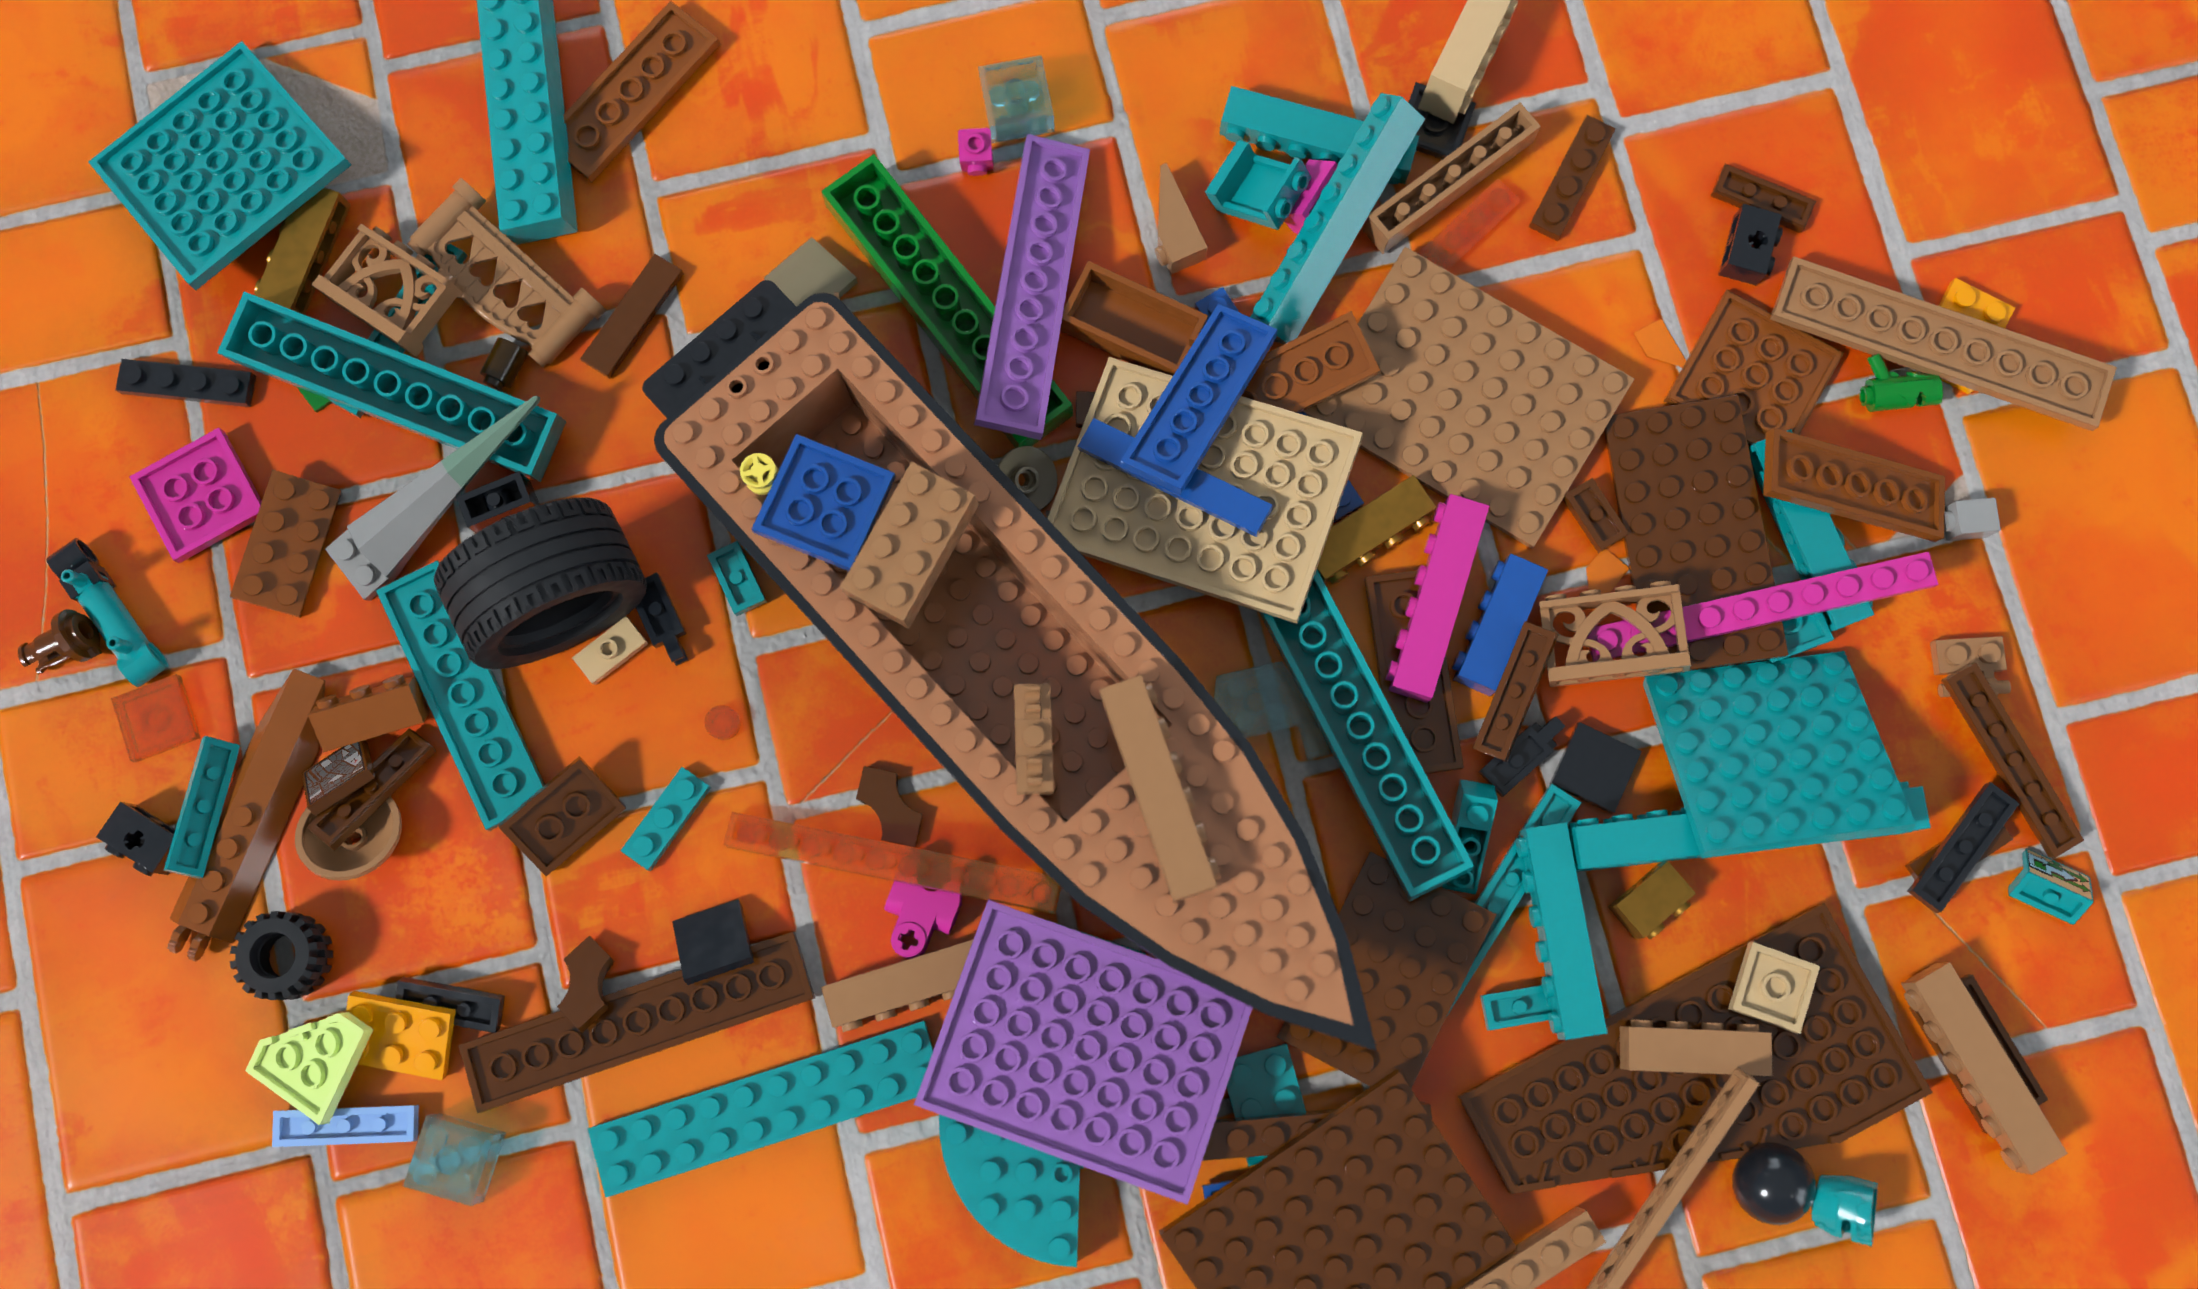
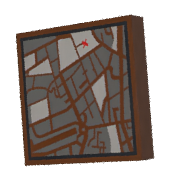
(337, 776)

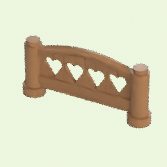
(563, 314)

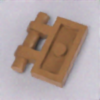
(1954, 654)

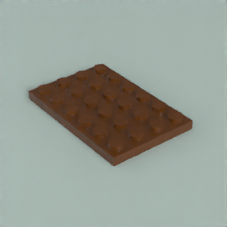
(1408, 969)

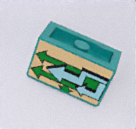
(2052, 887)

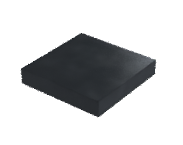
(1437, 135)
(1595, 767)
(712, 942)

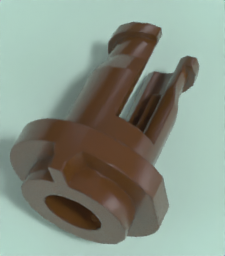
(70, 637)

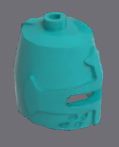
(1846, 1206)

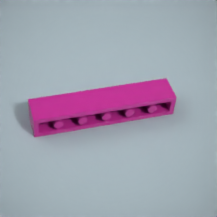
(1438, 598)

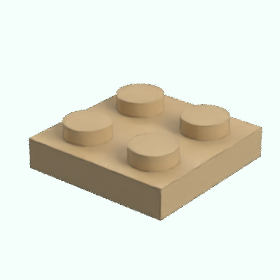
(1774, 987)

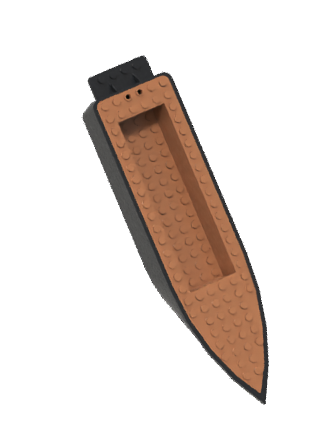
(1003, 614)

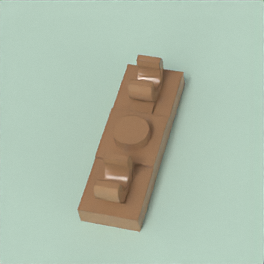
(1033, 739)

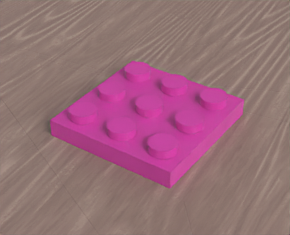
(198, 495)

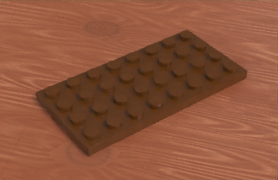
(1694, 516)

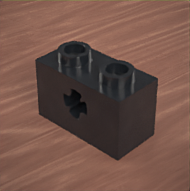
(1750, 227)
(496, 501)
(126, 829)

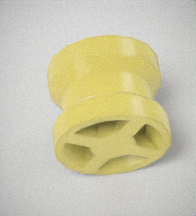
(755, 467)

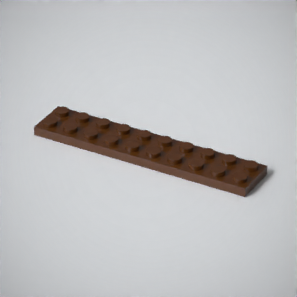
(637, 1024)

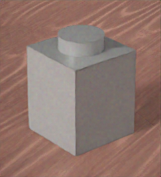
(1971, 519)

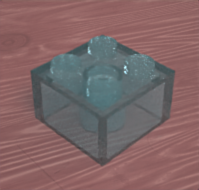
(1016, 98)
(454, 1159)

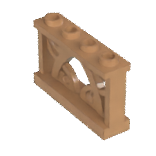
(402, 327)
(1654, 662)

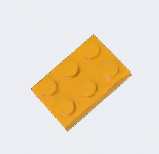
(1975, 304)
(405, 1034)

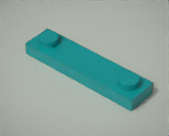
(202, 807)

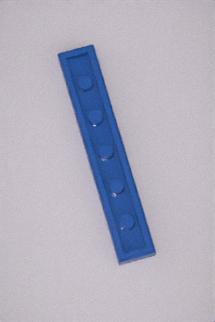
(1202, 491)

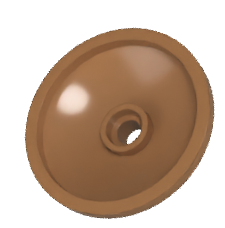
(377, 842)

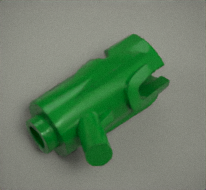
(1893, 391)

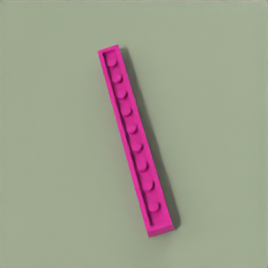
(1781, 602)

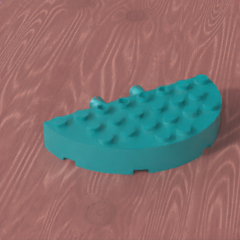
(1015, 1191)

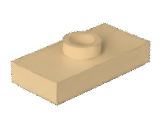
(610, 650)

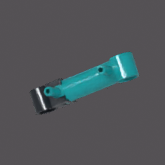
(93, 589)

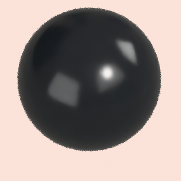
(1774, 1184)

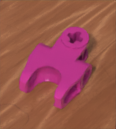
(920, 913)

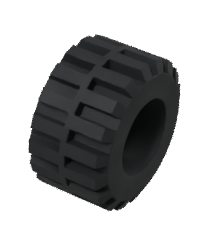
(254, 952)

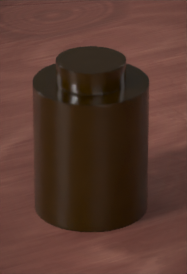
(503, 364)

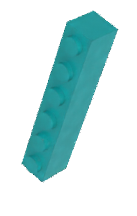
(1296, 129)
(1811, 542)
(1561, 932)

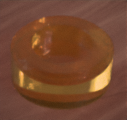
(722, 722)

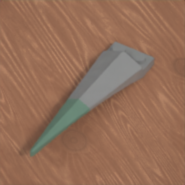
(389, 534)

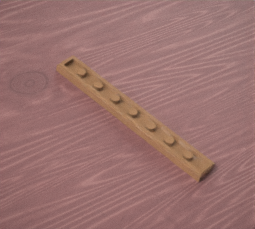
(1675, 1181)

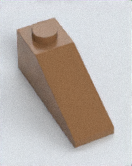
(1178, 234)

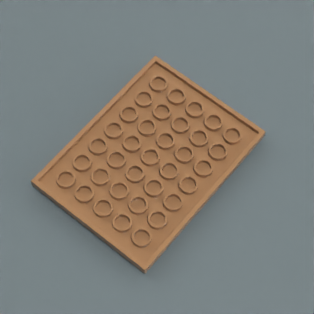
(1475, 397)

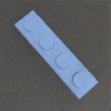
(347, 1126)

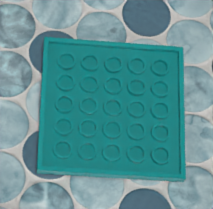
(219, 165)
(1776, 755)

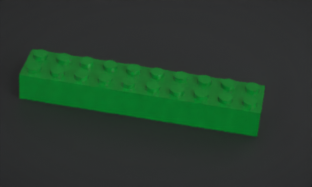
(924, 276)

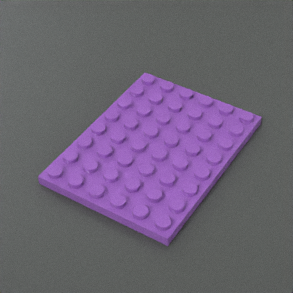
(1084, 1052)

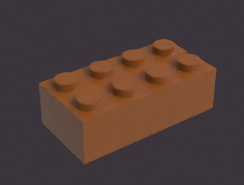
(1130, 320)

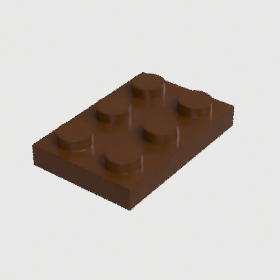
(562, 816)

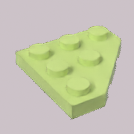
(312, 1063)

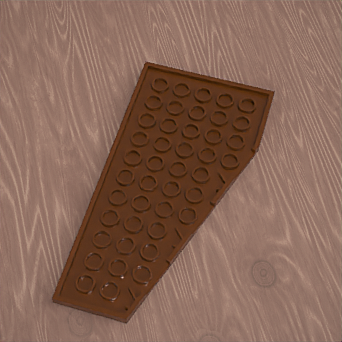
(1584, 1119)

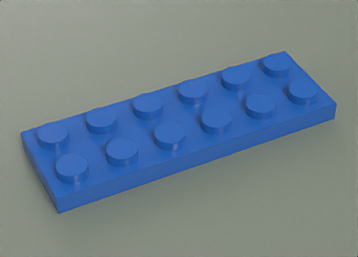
(1199, 399)

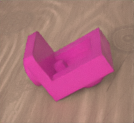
(975, 151)

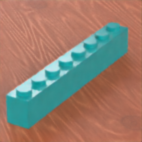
(1338, 216)

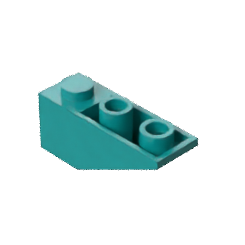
(1473, 822)

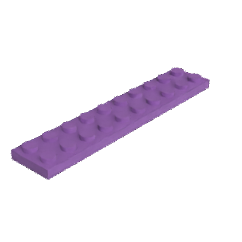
(1032, 288)

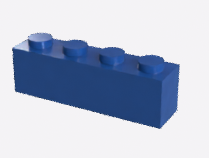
(1499, 624)

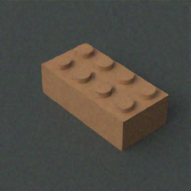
(910, 545)

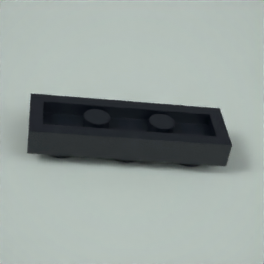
(473, 1007)

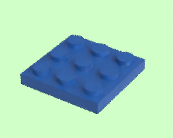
(823, 502)

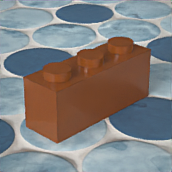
(368, 712)

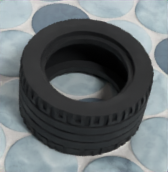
(539, 582)

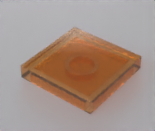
(155, 718)

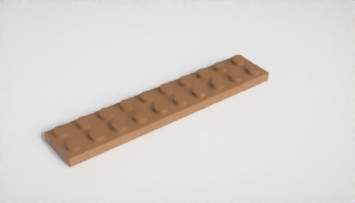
(1944, 343)

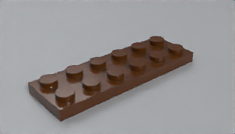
(1427, 726)

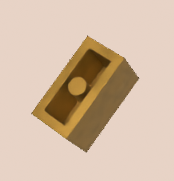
(1652, 901)

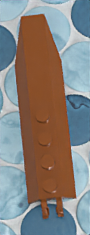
(251, 818)

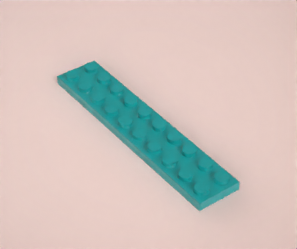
(761, 1109)

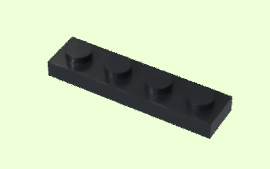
(185, 383)
(1963, 847)

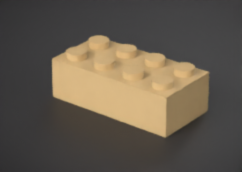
(1466, 57)

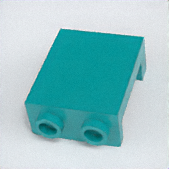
(1257, 186)

